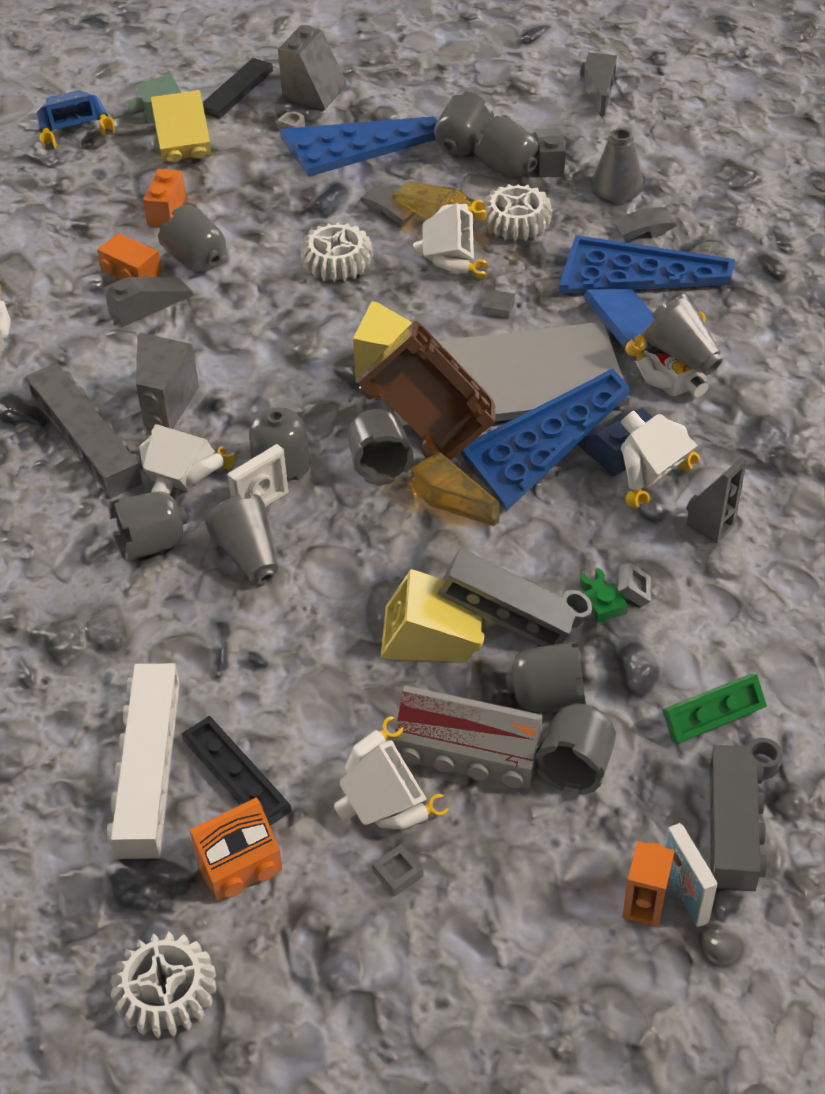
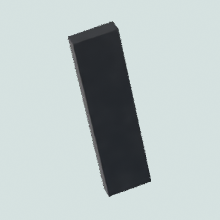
(236, 87)
(234, 768)

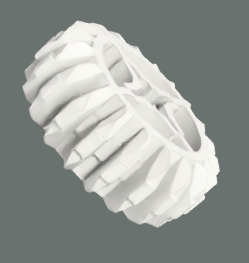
(517, 212)
(336, 252)
(134, 986)

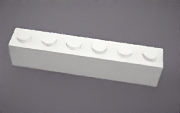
(145, 762)

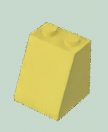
(181, 126)
(375, 335)
(427, 625)

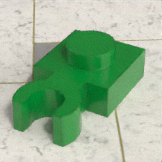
(604, 598)

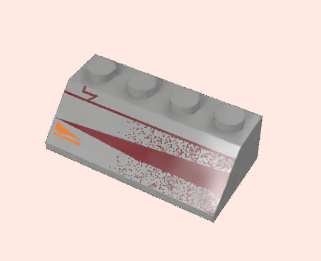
(468, 737)

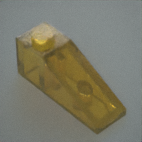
(428, 198)
(451, 490)

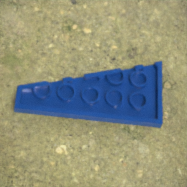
(340, 145)
(622, 265)
(529, 446)

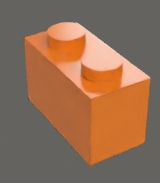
(164, 196)
(128, 258)
(648, 883)

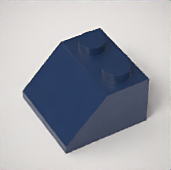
(606, 439)

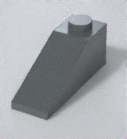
(599, 78)
(551, 152)
(142, 296)
(716, 507)

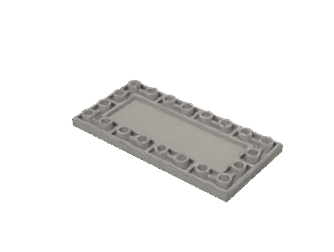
(533, 365)

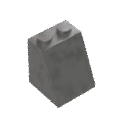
(309, 69)
(164, 379)

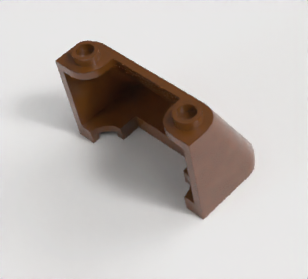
(430, 392)

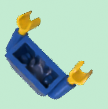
(70, 110)

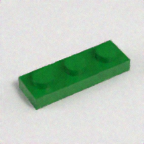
(714, 708)

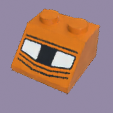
(236, 850)

